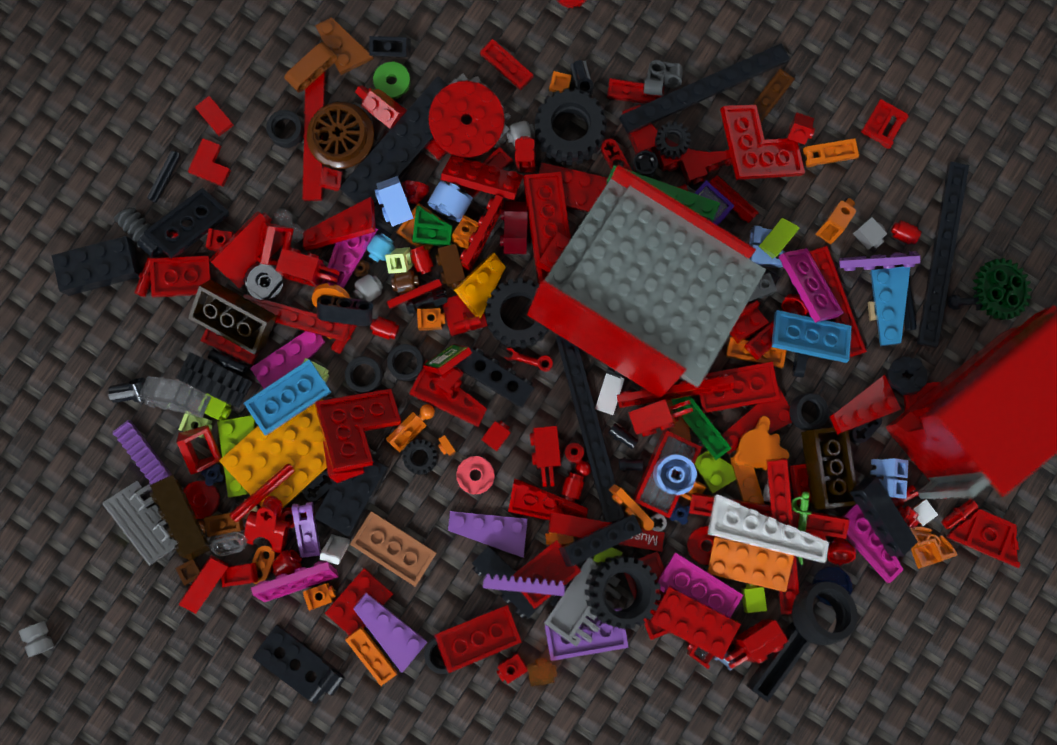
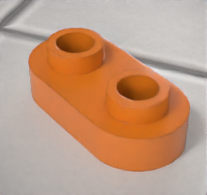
(263, 564)

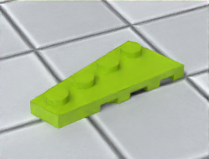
(230, 434)

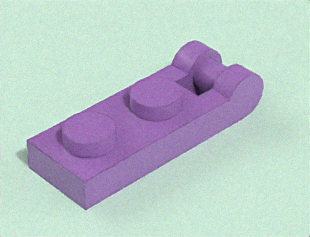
(306, 530)

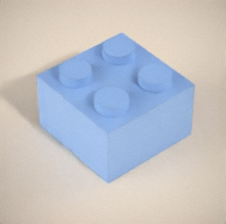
(394, 201)

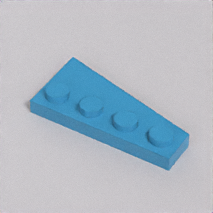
(890, 298)

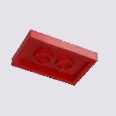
(178, 275)
(547, 566)
(342, 609)

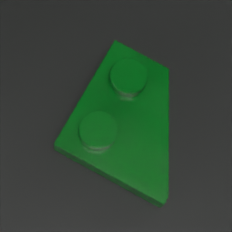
(430, 229)

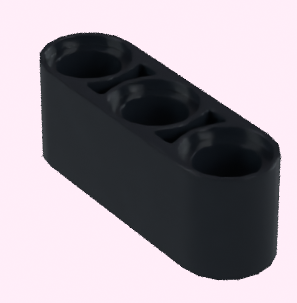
(344, 310)

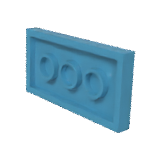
(817, 339)
(287, 397)

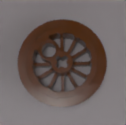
(350, 157)

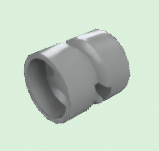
(36, 639)

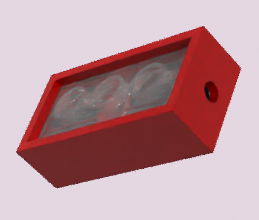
(647, 492)

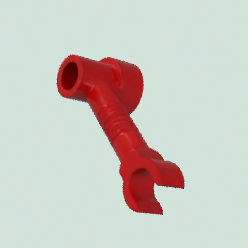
(531, 360)

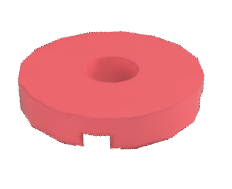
(475, 463)

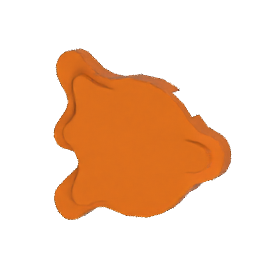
(758, 446)

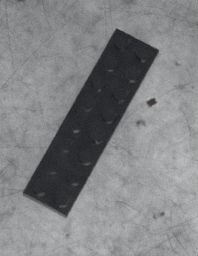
(397, 148)

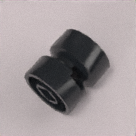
(645, 163)

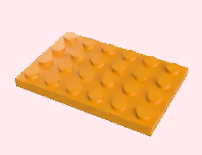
(262, 456)

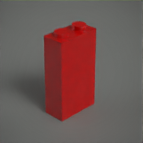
(241, 249)

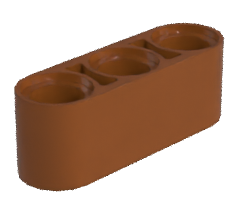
(310, 67)

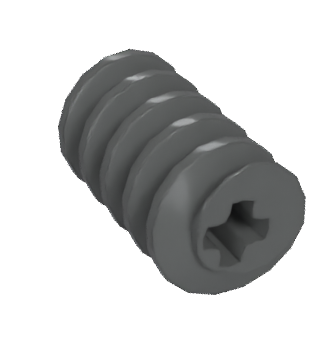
(132, 223)

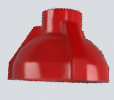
(415, 191)
(794, 304)
(841, 552)

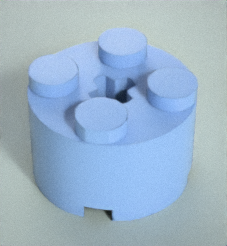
(449, 201)
(685, 477)

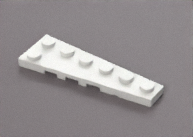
(750, 527)

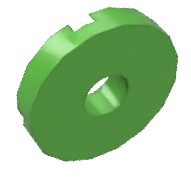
(388, 70)

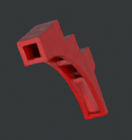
(693, 163)

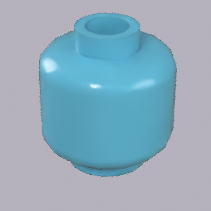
(379, 247)

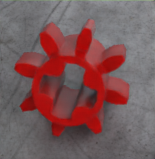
(909, 515)

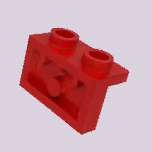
(749, 322)

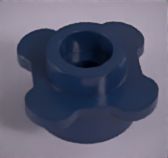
(218, 477)
(681, 518)

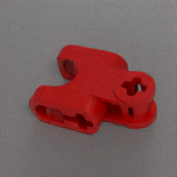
(268, 524)

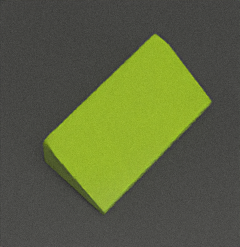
(778, 237)

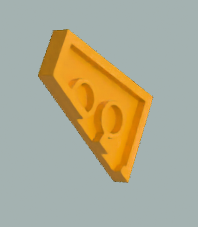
(480, 283)

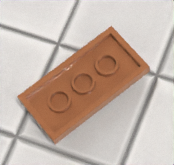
(393, 548)

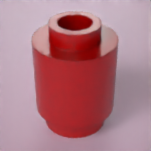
(905, 232)
(421, 259)
(384, 328)
(572, 487)

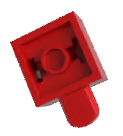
(304, 268)
(657, 415)
(546, 451)
(756, 643)

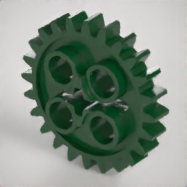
(1002, 289)

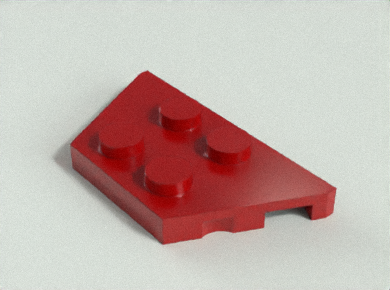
(989, 536)

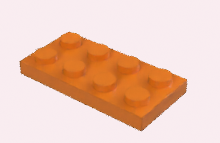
(750, 564)

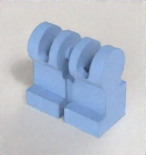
(757, 235)
(892, 470)

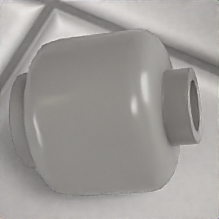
(520, 129)
(368, 288)

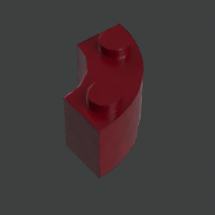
(515, 227)

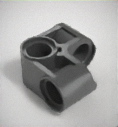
(660, 75)

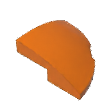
(930, 547)

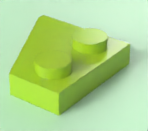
(714, 472)

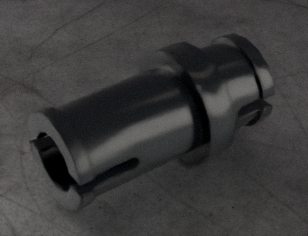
(620, 434)

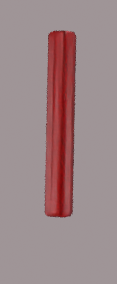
(262, 492)

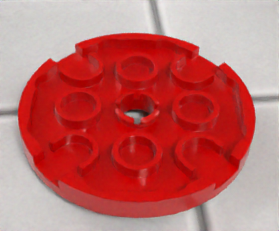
(472, 100)

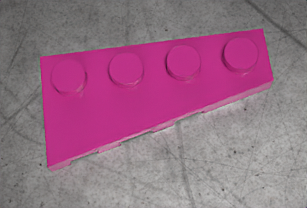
(347, 256)
(287, 358)
(869, 545)

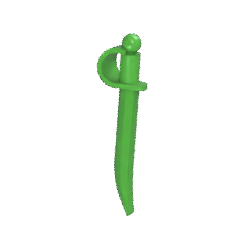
(803, 510)

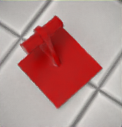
(460, 317)

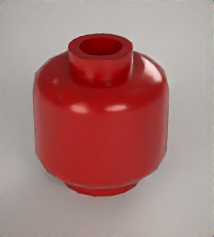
(286, 563)

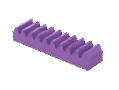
(141, 452)
(526, 586)

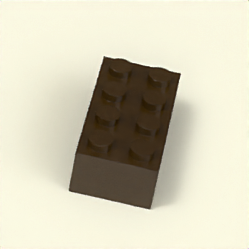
(232, 316)
(829, 468)
(180, 517)

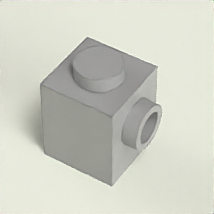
(871, 234)

